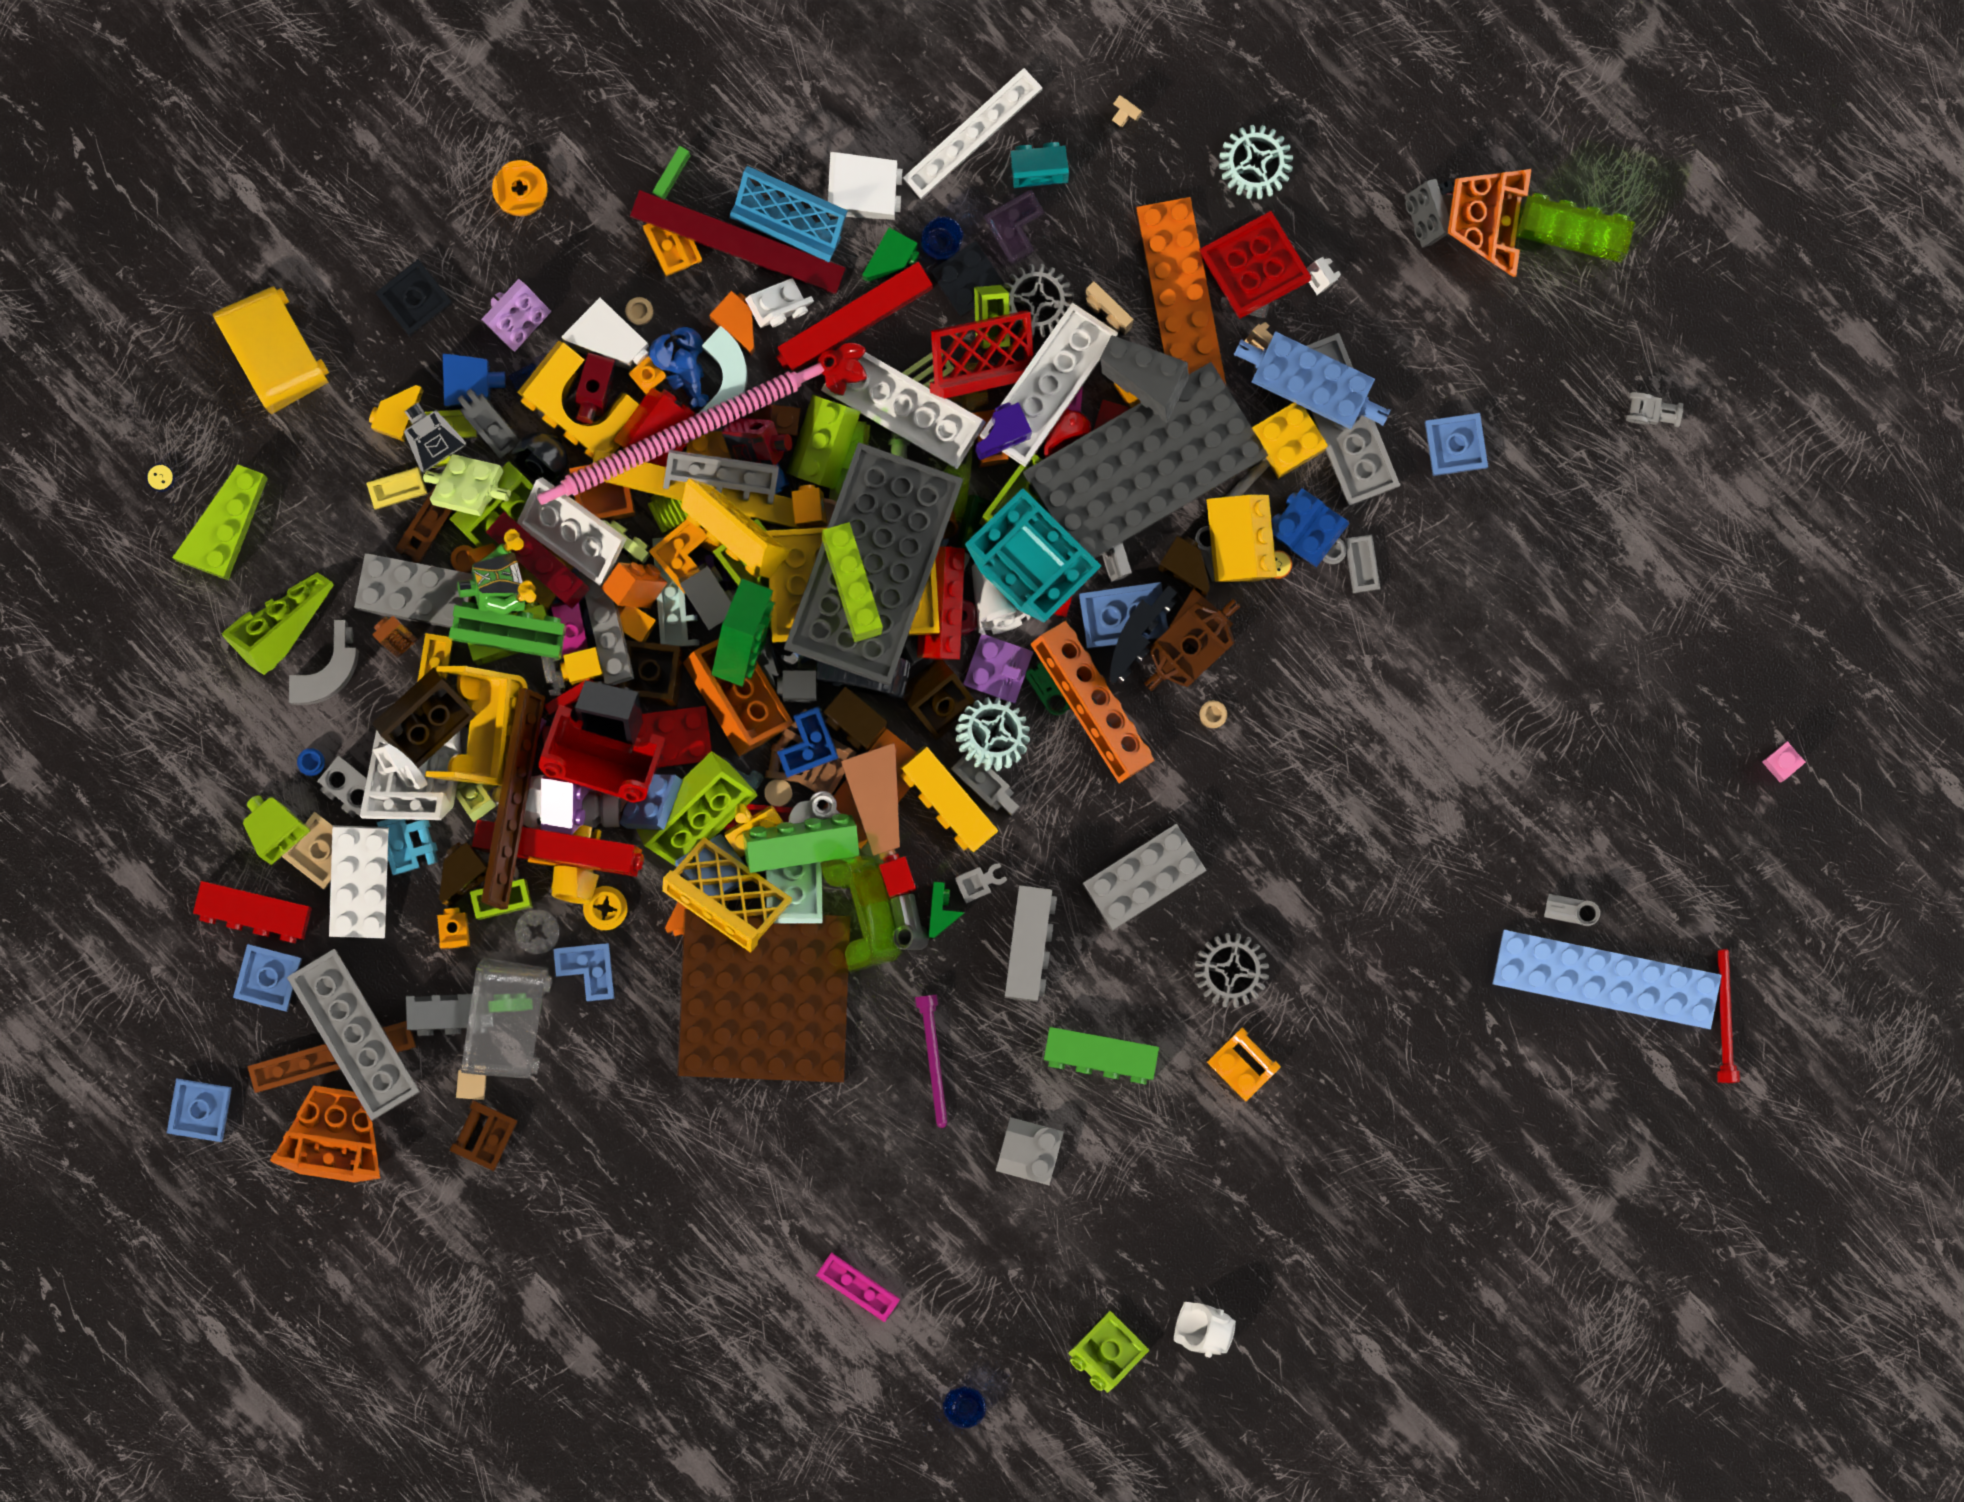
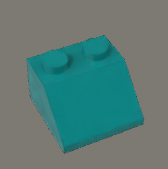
(1039, 165)

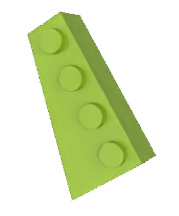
(224, 524)

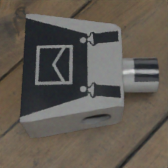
(431, 437)

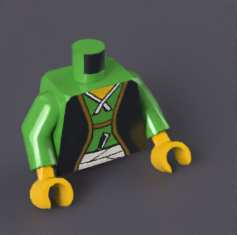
(498, 581)

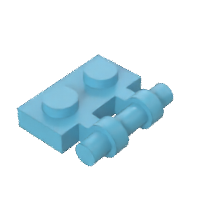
(401, 851)

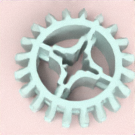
(1245, 167)
(982, 729)

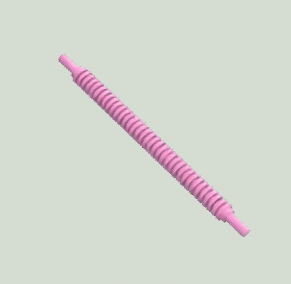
(681, 433)

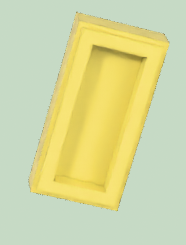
(397, 488)

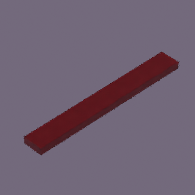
(737, 242)

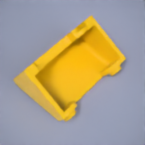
(271, 349)

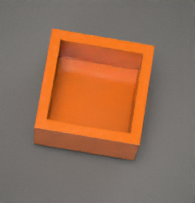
(606, 500)

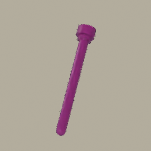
(927, 1006)

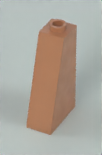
(874, 791)

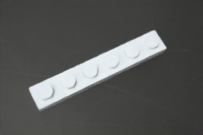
(972, 133)

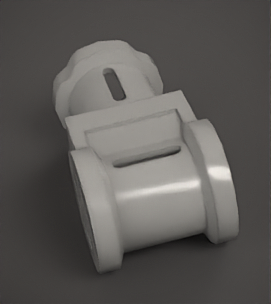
(1653, 410)

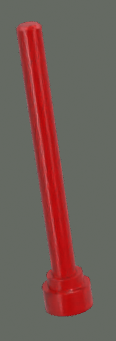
(1728, 1071)

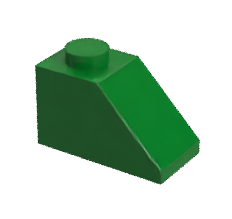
(891, 256)

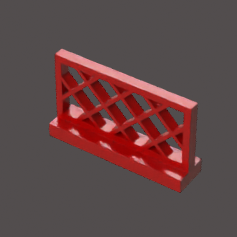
(980, 377)

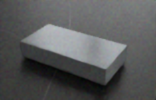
(1362, 564)

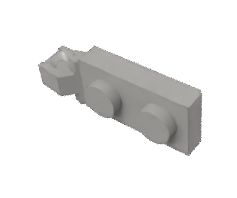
(986, 784)

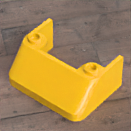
(494, 701)

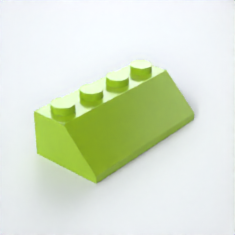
(700, 809)

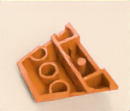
(1487, 215)
(330, 1138)

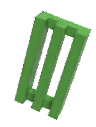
(671, 173)

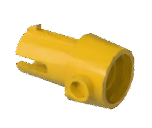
(575, 883)

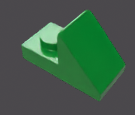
(940, 918)

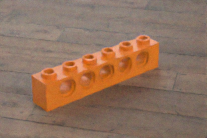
(1091, 715)

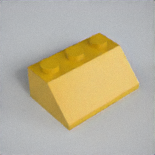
(1241, 538)

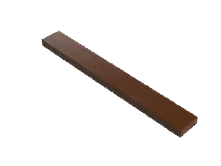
(513, 799)

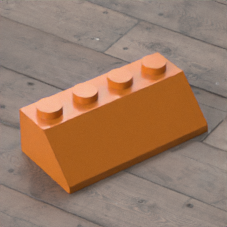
(745, 713)

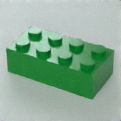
(743, 633)

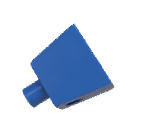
(466, 372)

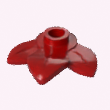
(845, 367)

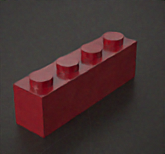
(541, 562)

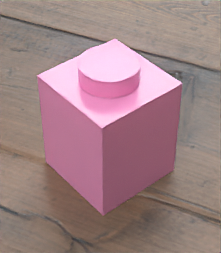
(1783, 761)

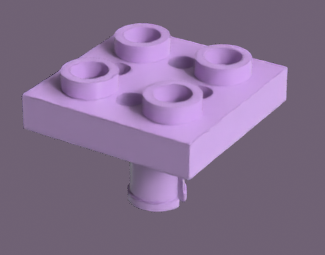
(512, 311)

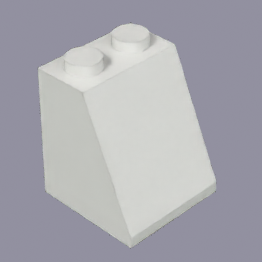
(864, 186)
(607, 335)

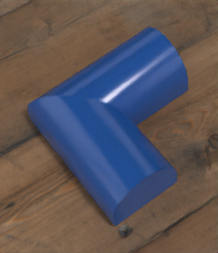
(816, 745)

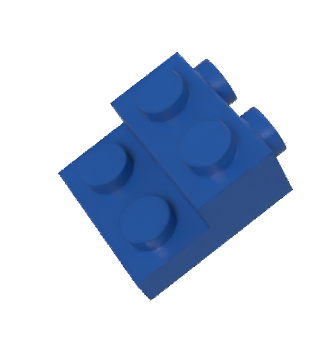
(1308, 527)

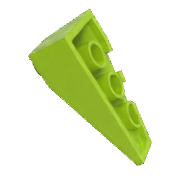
(271, 632)

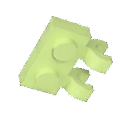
(636, 548)

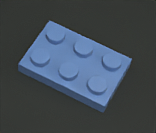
(1108, 611)

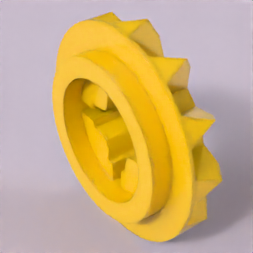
(613, 919)

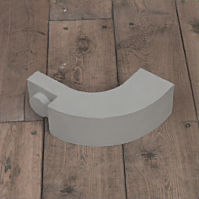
(334, 677)

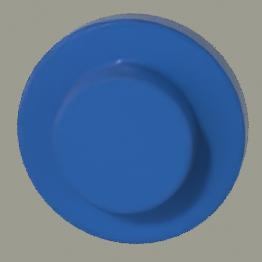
(311, 762)

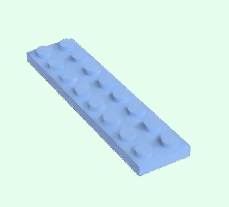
(1606, 979)

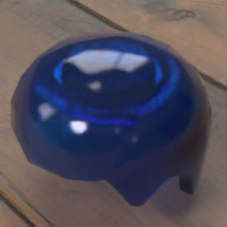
(942, 238)
(964, 1407)

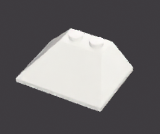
(388, 799)

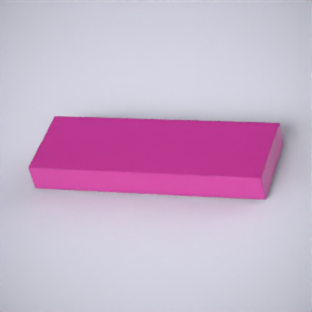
(858, 1287)

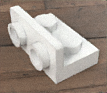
(777, 303)

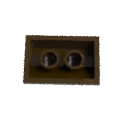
(424, 718)
(461, 873)

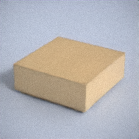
(471, 1086)

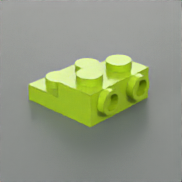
(1107, 1352)

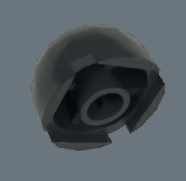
(541, 456)

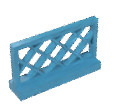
(782, 223)

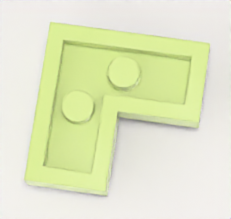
(475, 799)

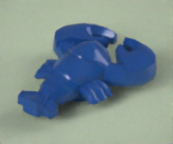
(683, 367)

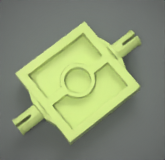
(466, 485)

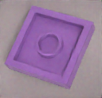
(998, 668)

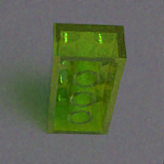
(1575, 228)

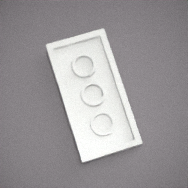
(572, 533)
(358, 881)

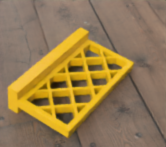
(715, 913)

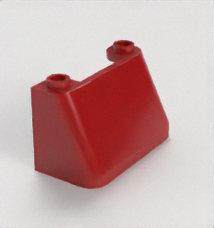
(599, 760)

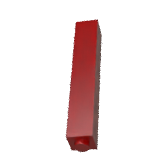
(854, 318)
(568, 849)

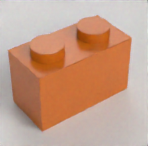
(634, 585)

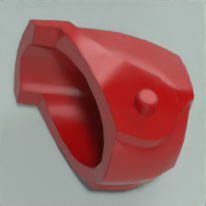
(1068, 429)

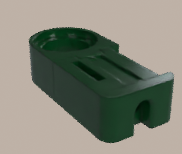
(1045, 687)

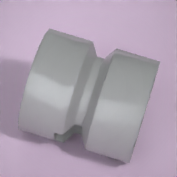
(601, 809)

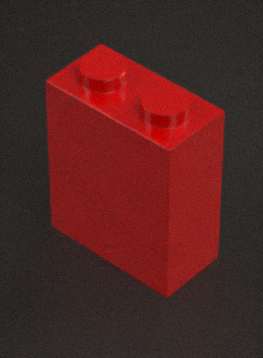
(652, 416)

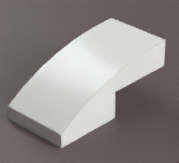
(394, 760)

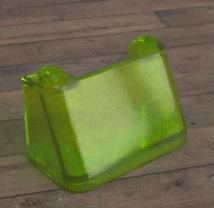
(872, 908)

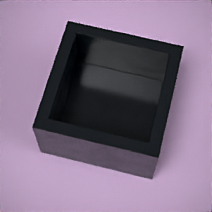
(610, 711)

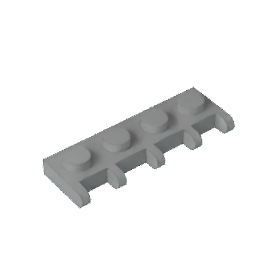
(722, 473)

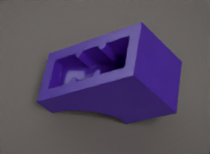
(1008, 430)

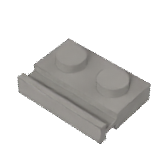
(1116, 563)

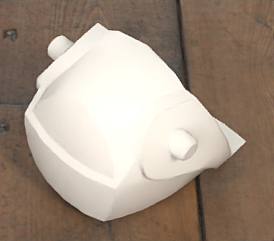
(1204, 1329)

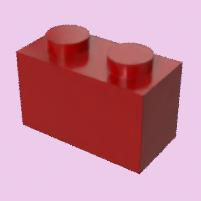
(897, 876)

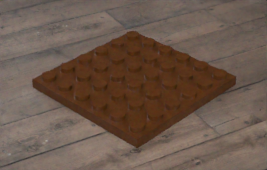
(766, 1009)

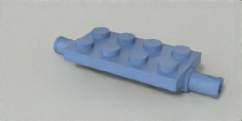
(1313, 380)

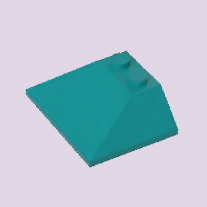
(1031, 557)

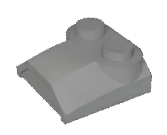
(1029, 1151)

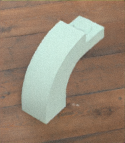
(728, 355)

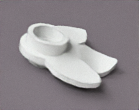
(809, 809)

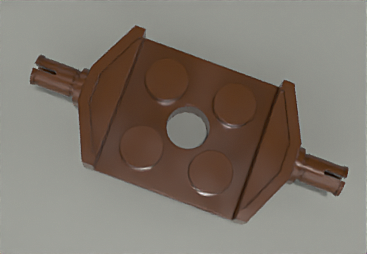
(1213, 636)

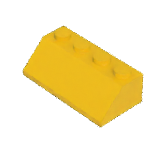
(732, 528)

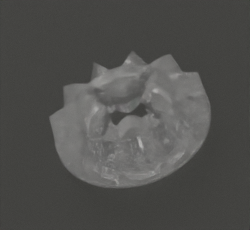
(550, 930)

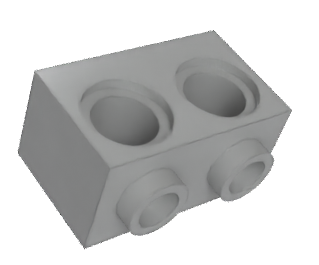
(353, 782)

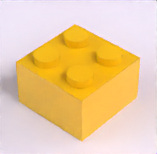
(1289, 439)

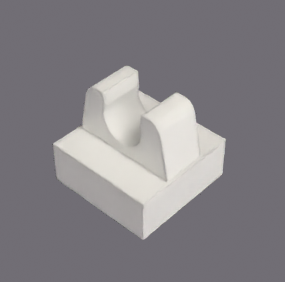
(1322, 275)

